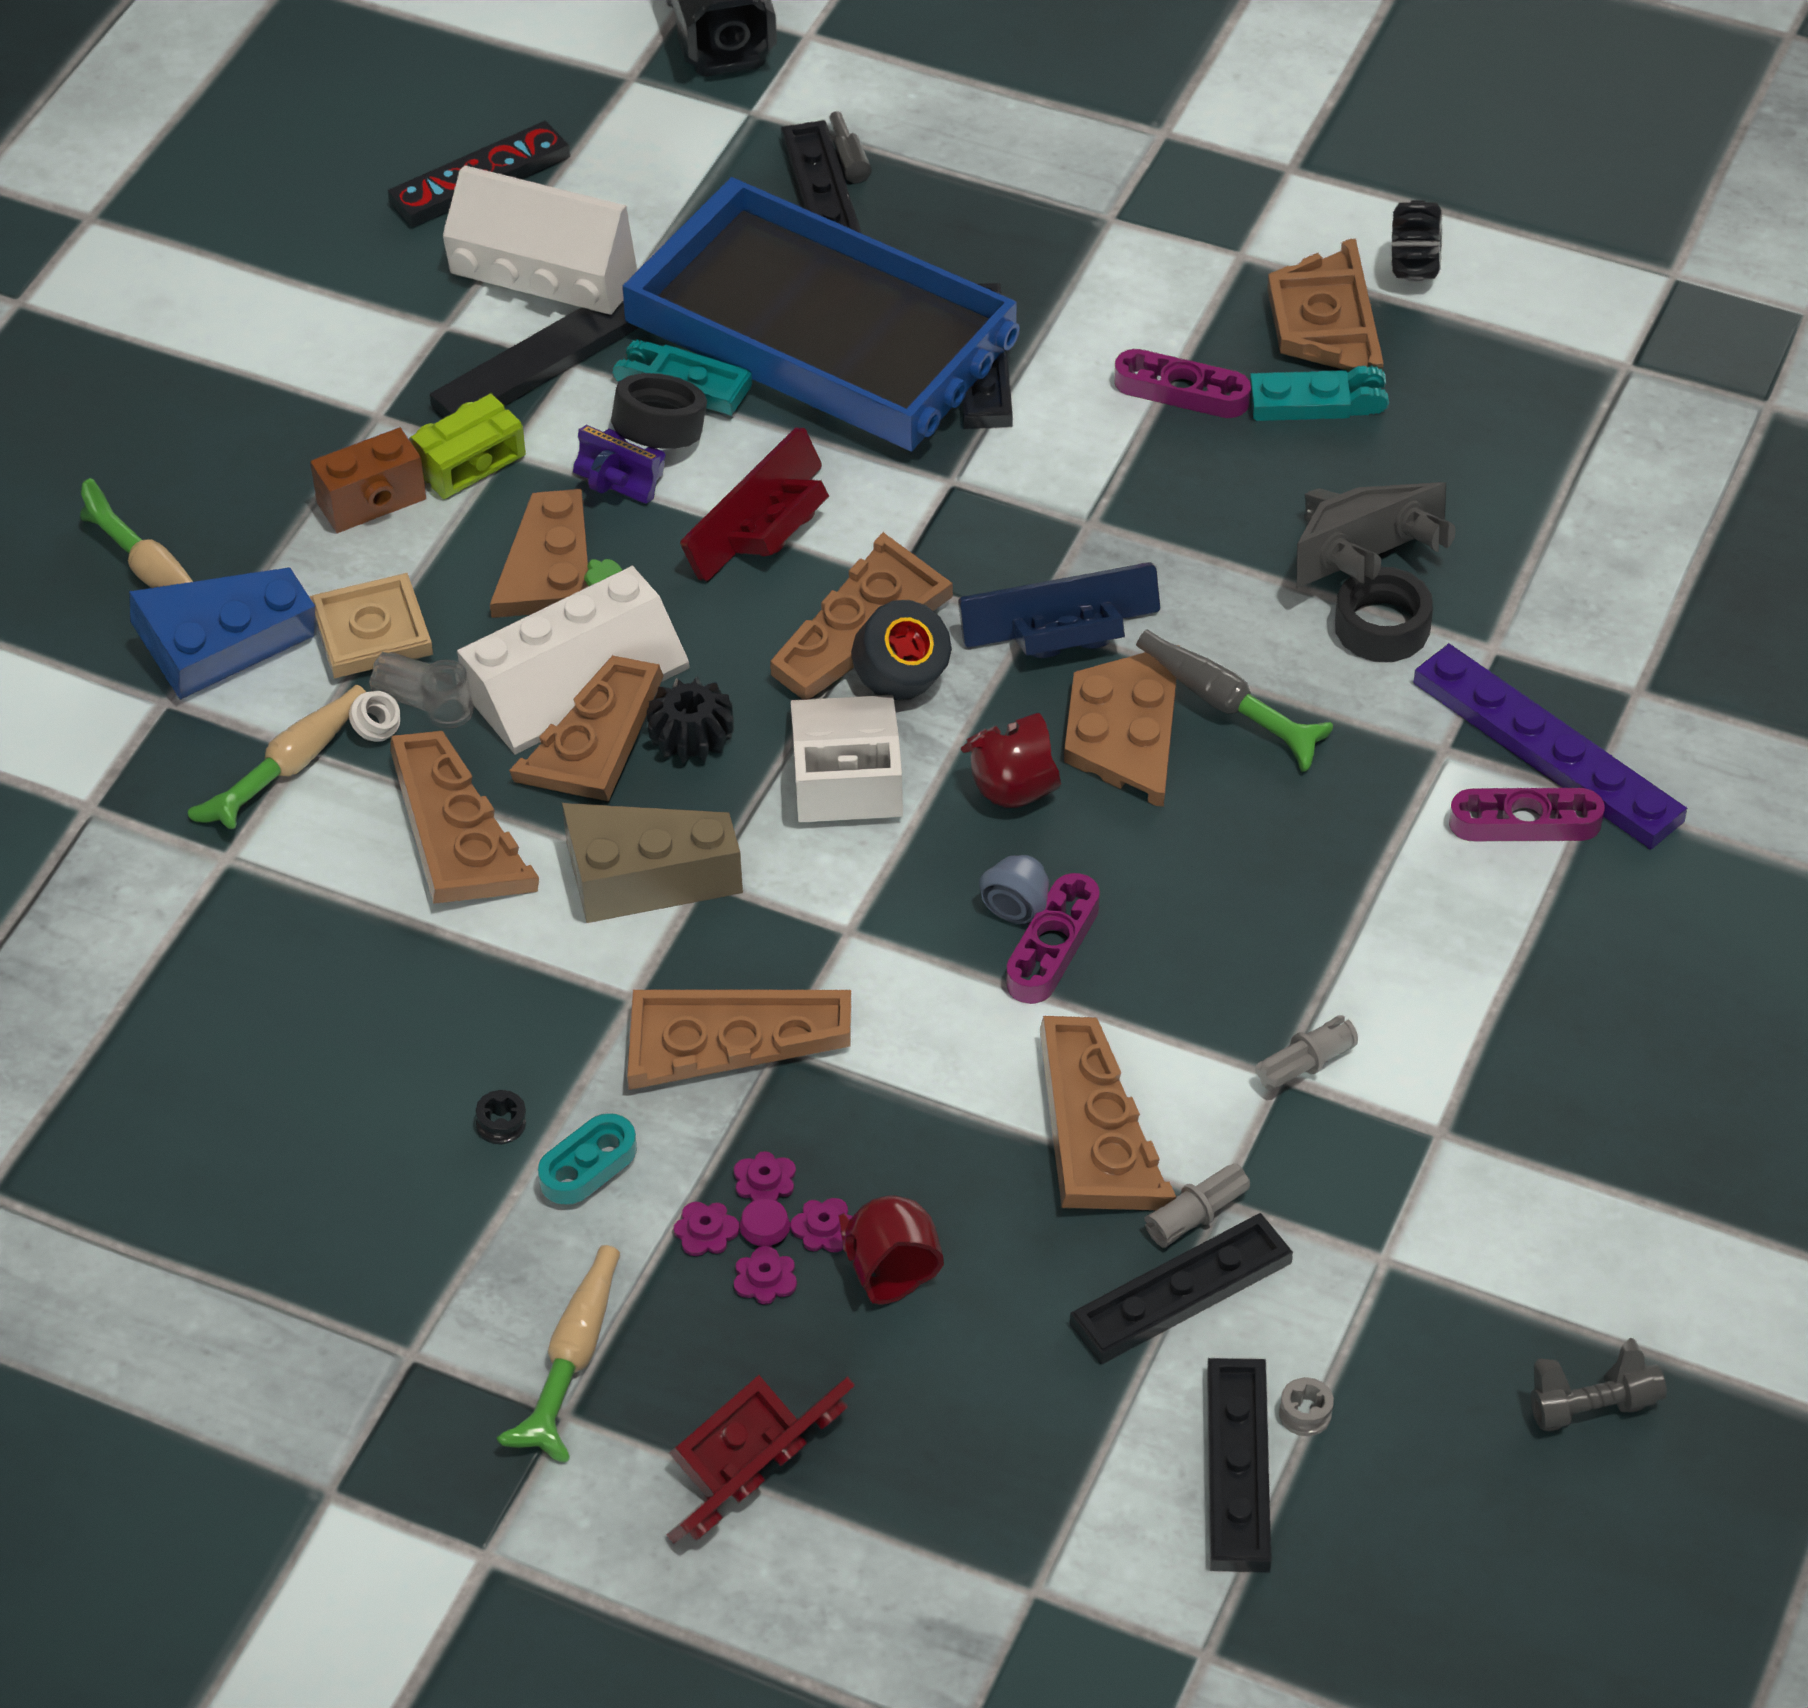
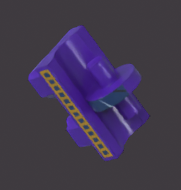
(617, 464)

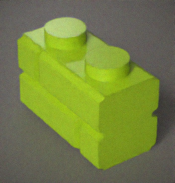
(468, 445)

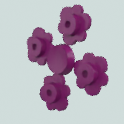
(762, 1224)

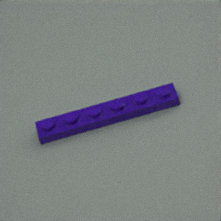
(1549, 744)

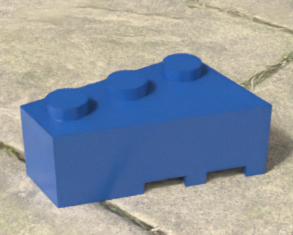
(221, 624)

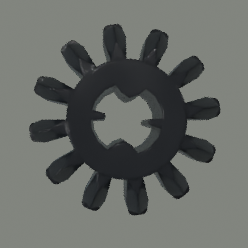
(1416, 240)
(690, 719)

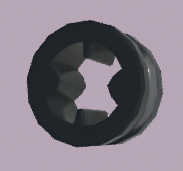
(500, 1130)

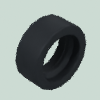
(658, 410)
(1384, 642)

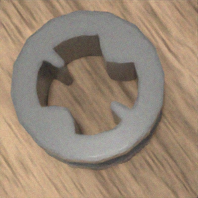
(1319, 1416)

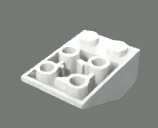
(846, 758)

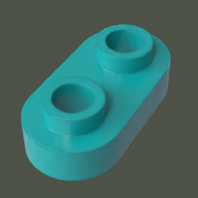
(584, 1162)

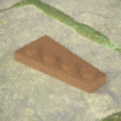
(823, 646)
(453, 826)
(723, 1030)
(1094, 1123)

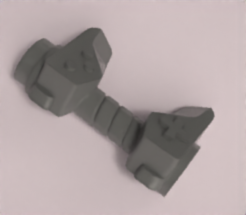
(1627, 1384)

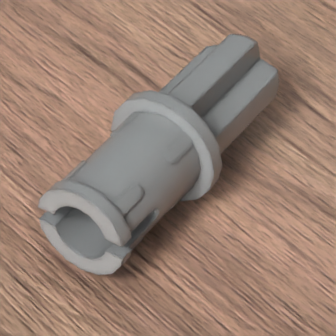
(1307, 1052)
(1196, 1205)

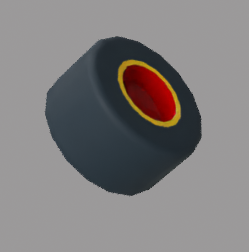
(915, 636)

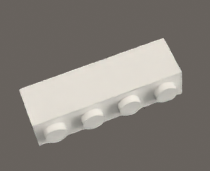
(539, 240)
(538, 665)

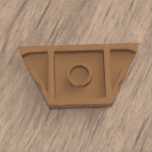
(1325, 310)
(1123, 723)

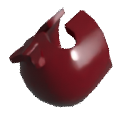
(1016, 765)
(895, 1242)

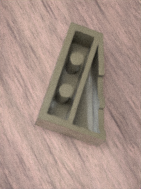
(649, 858)

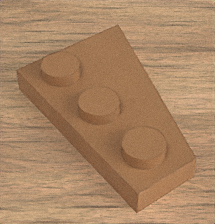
(545, 557)

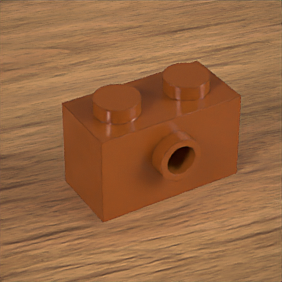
(368, 480)

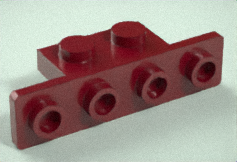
(760, 508)
(740, 1441)

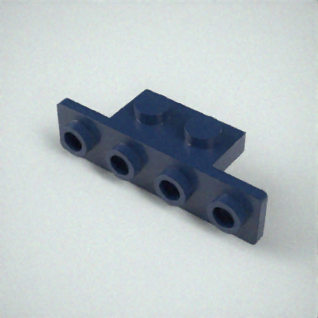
(1062, 611)

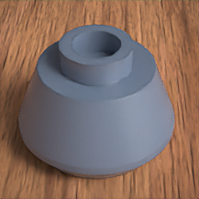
(1015, 888)

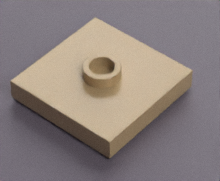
(369, 620)

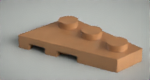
(597, 735)

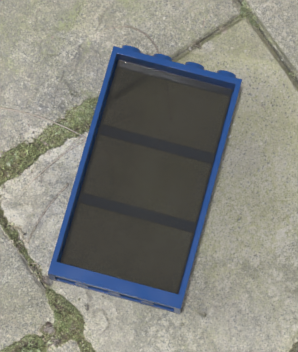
(822, 313)

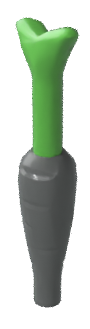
(1231, 695)

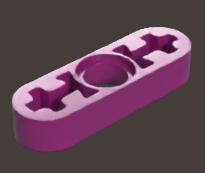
(1216, 379)
(1491, 800)
(1053, 958)

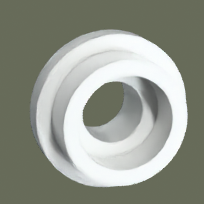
(380, 705)

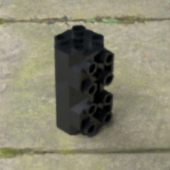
(725, 33)

